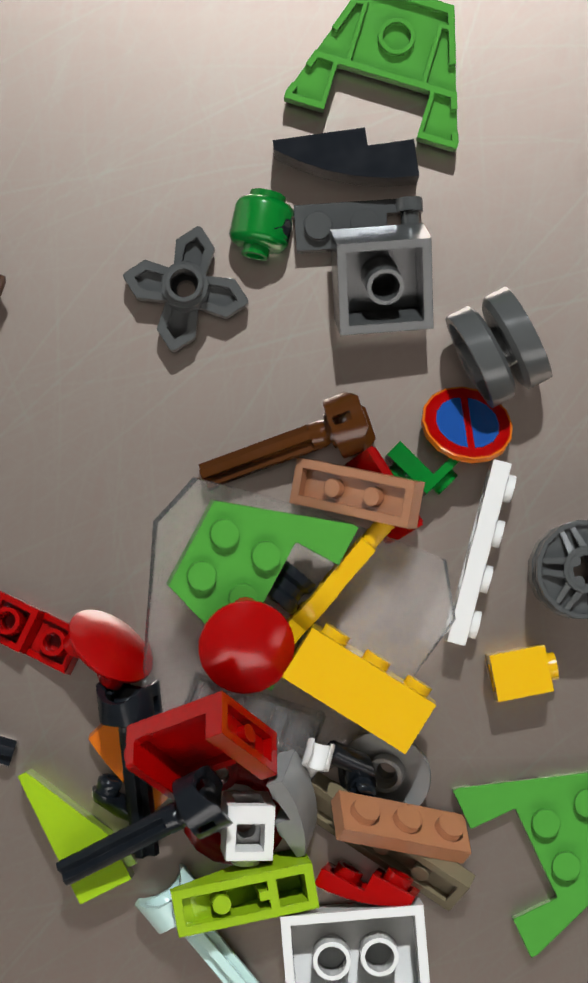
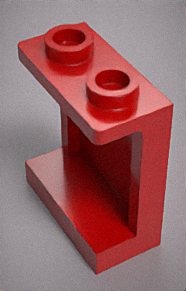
(199, 734)

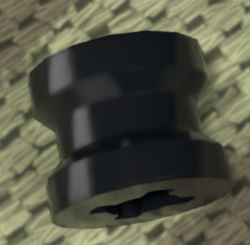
(290, 587)

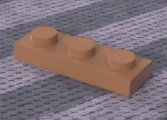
(357, 492)
(400, 827)

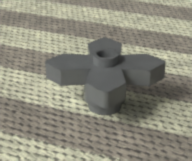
(191, 265)

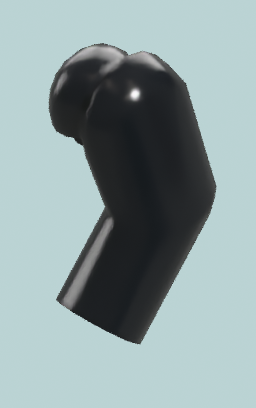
(356, 768)

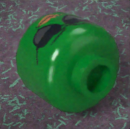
(261, 223)

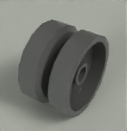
(499, 347)

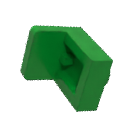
(408, 466)

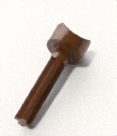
(344, 425)

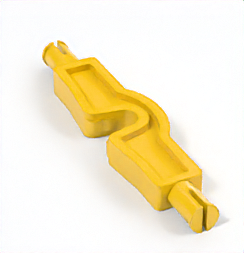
(337, 578)

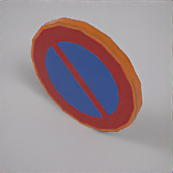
(465, 426)

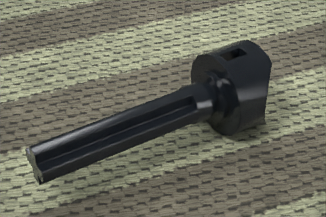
(119, 710)
(195, 806)

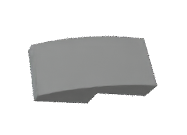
(297, 802)

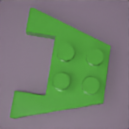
(394, 43)
(242, 551)
(556, 822)

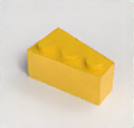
(360, 686)

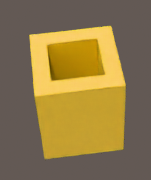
(521, 672)

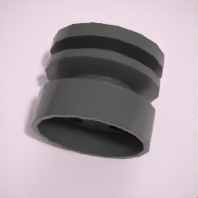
(552, 570)

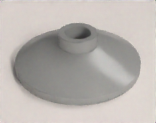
(412, 775)

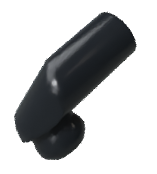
(107, 795)

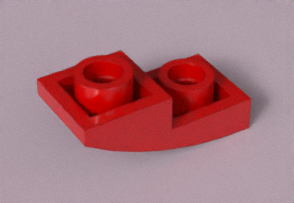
(34, 633)
(383, 888)

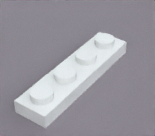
(486, 533)

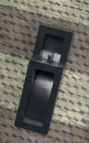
(349, 159)

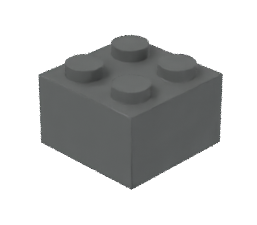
(382, 279)

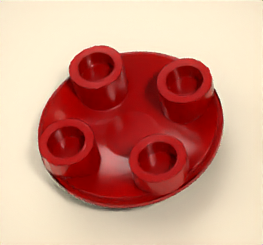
(246, 646)
(106, 647)

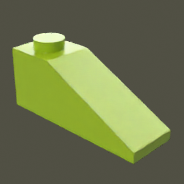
(72, 829)
(245, 894)

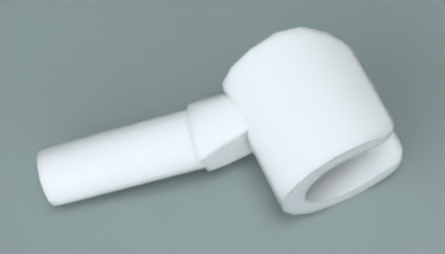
(317, 757)

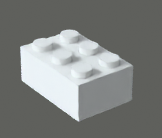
(356, 944)

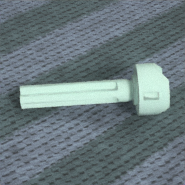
(209, 945)

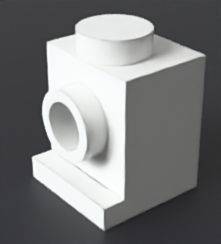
(257, 843)

